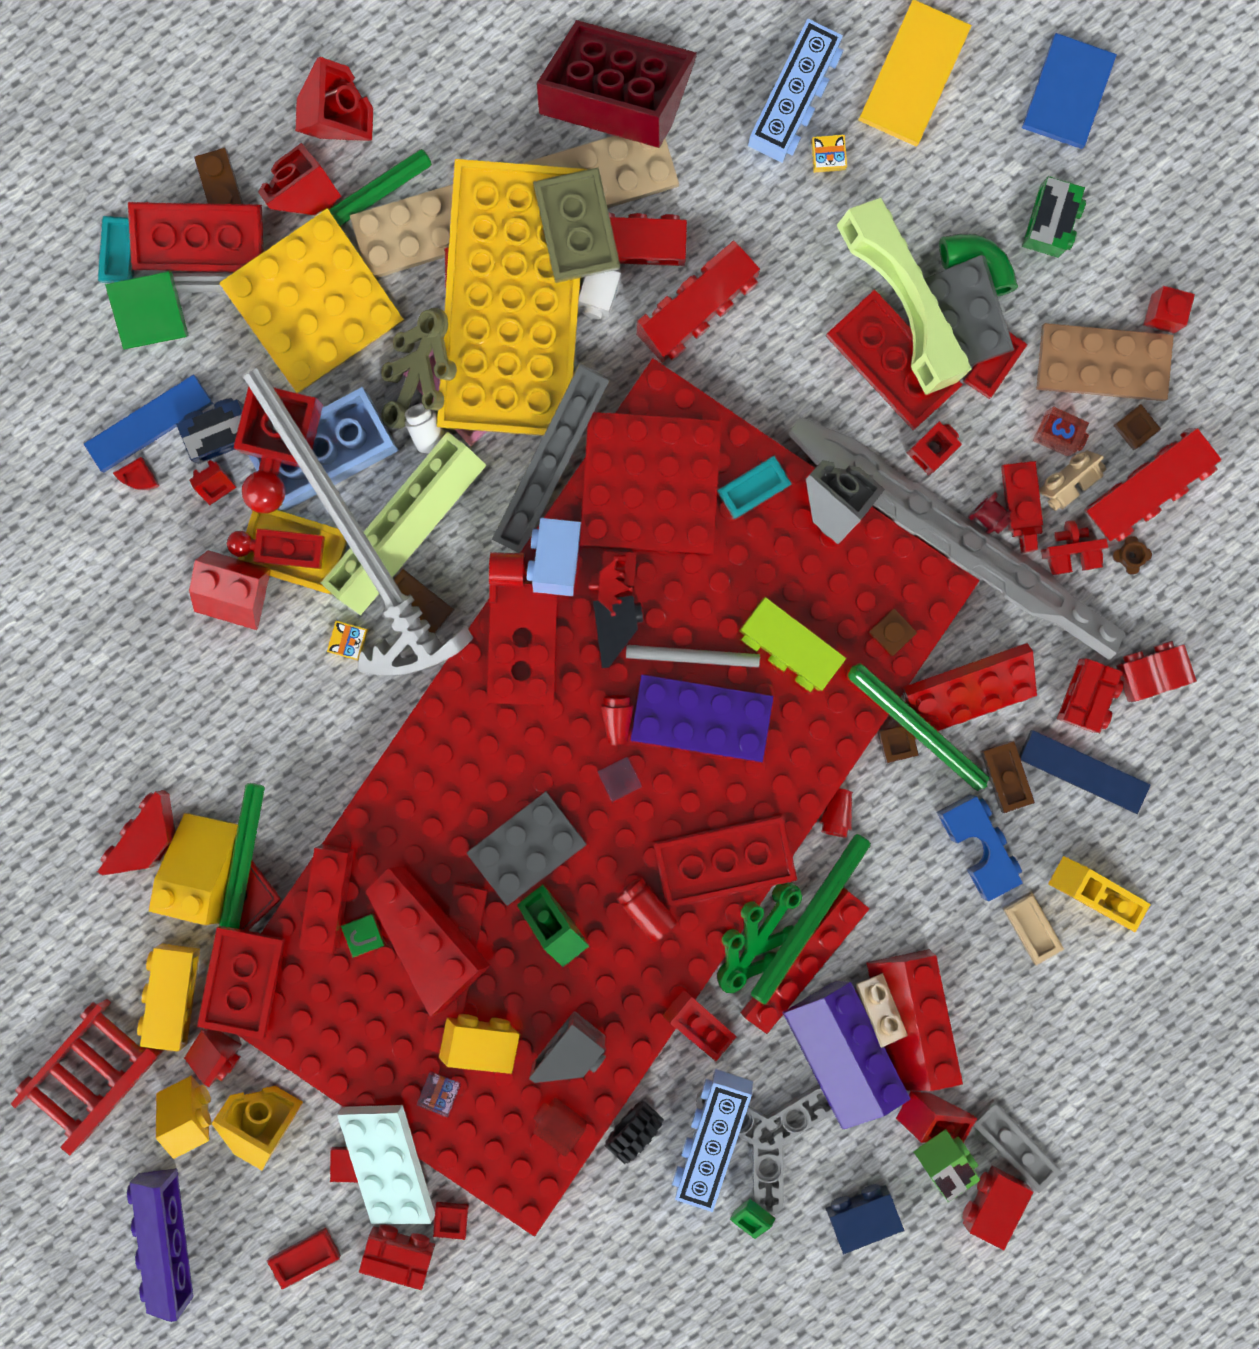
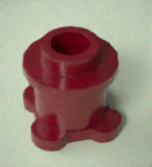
(991, 514)

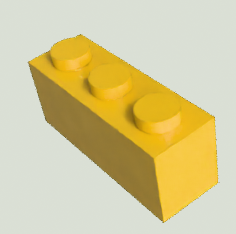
(168, 997)

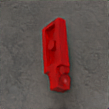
(1023, 498)

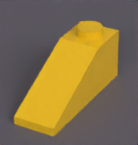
(1099, 893)

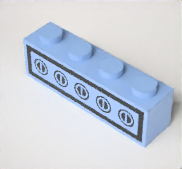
(795, 90)
(713, 1140)

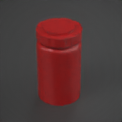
(646, 909)

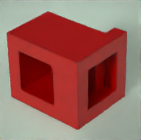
(947, 440)

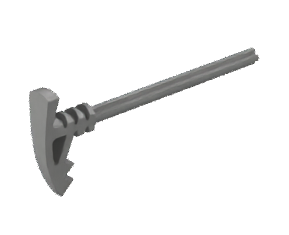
(383, 658)

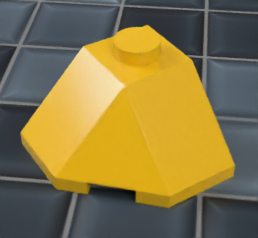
(256, 1123)

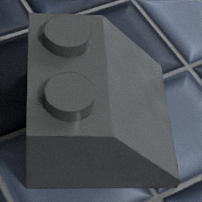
(570, 1052)

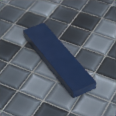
(1084, 772)

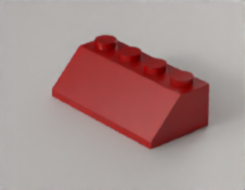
(928, 1054)

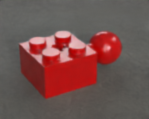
(264, 489)

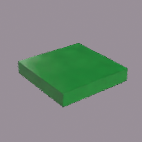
(147, 310)

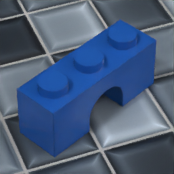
(995, 871)

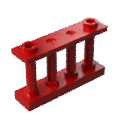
(98, 1106)

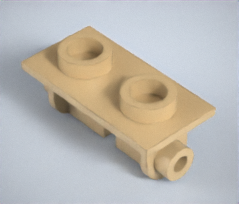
(1083, 469)
(881, 1009)

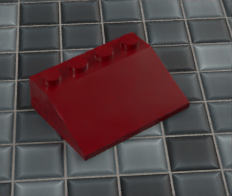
(615, 83)

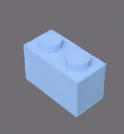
(555, 557)

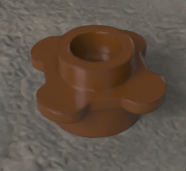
(1141, 552)

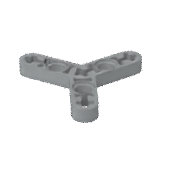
(774, 1149)

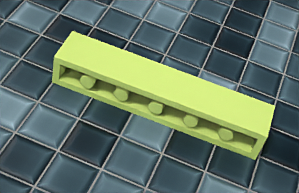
(407, 519)

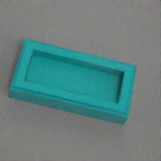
(115, 250)
(754, 487)

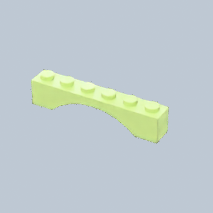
(876, 240)

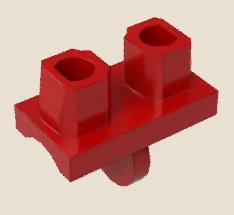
(1090, 551)

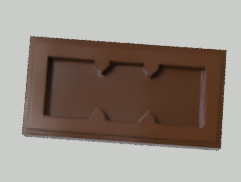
(433, 607)

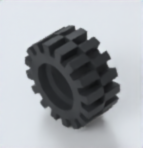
(634, 1132)

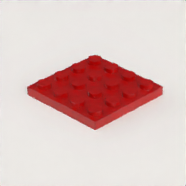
(650, 483)

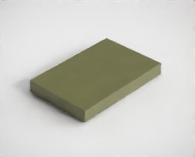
(576, 225)

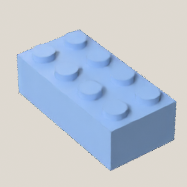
(345, 443)

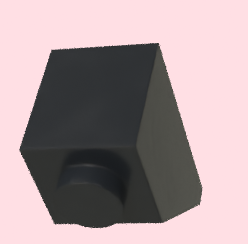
(616, 630)

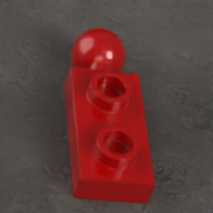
(279, 547)

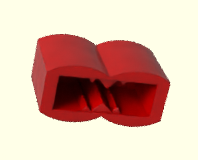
(1156, 672)

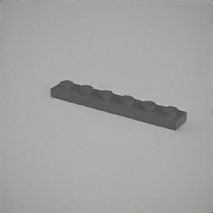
(551, 457)

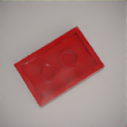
(241, 982)

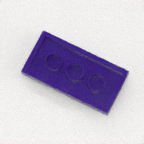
(702, 718)

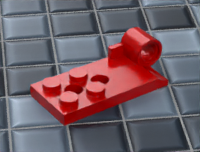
(516, 607)

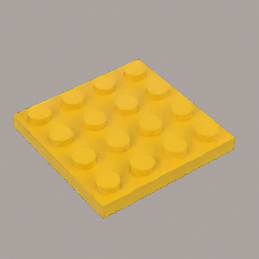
(311, 301)

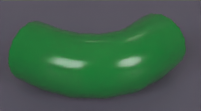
(964, 247)

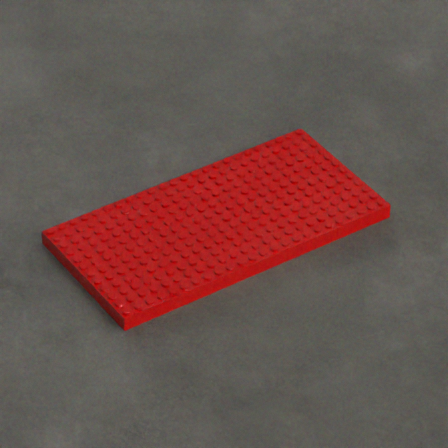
(475, 764)

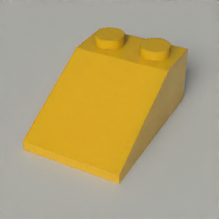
(195, 871)

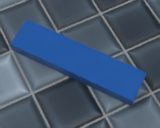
(147, 423)

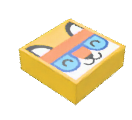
(829, 153)
(347, 640)

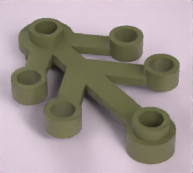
(431, 331)

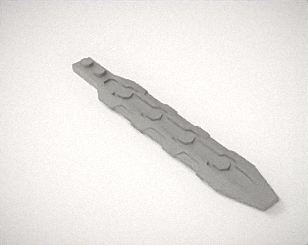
(963, 540)

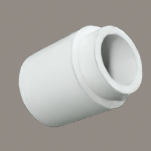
(423, 428)

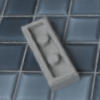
(1016, 1146)

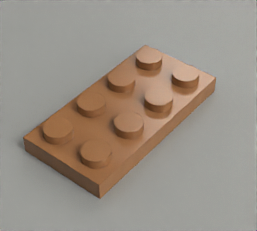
(1104, 362)

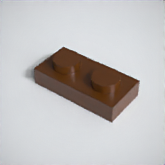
(218, 177)
(1007, 777)

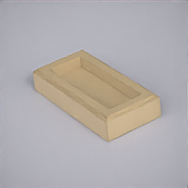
(1033, 928)

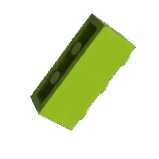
(791, 646)

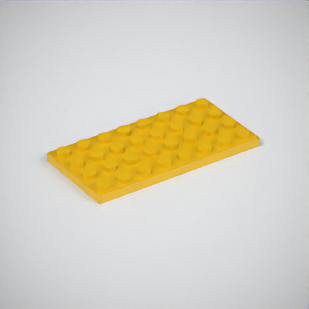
(504, 311)

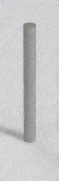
(692, 656)

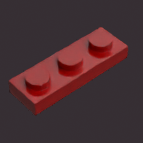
(699, 1025)

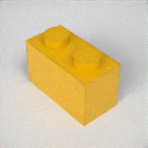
(479, 1044)
(182, 1116)

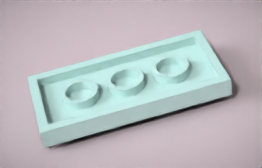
(386, 1164)

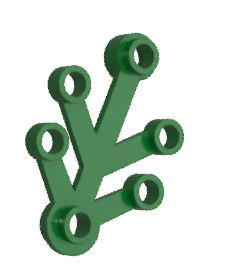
(736, 969)

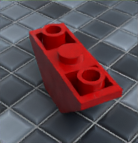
(143, 839)

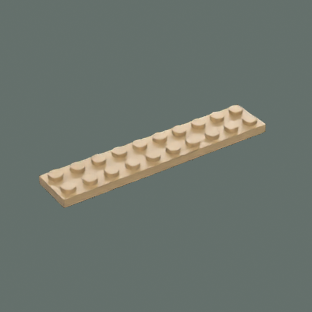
(419, 226)

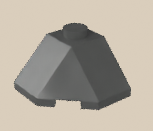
(840, 498)

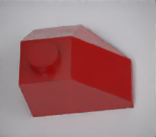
(332, 105)
(299, 184)

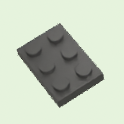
(972, 309)
(526, 848)

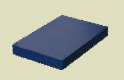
(1069, 91)

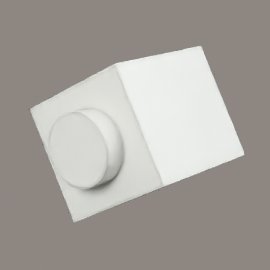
(599, 294)

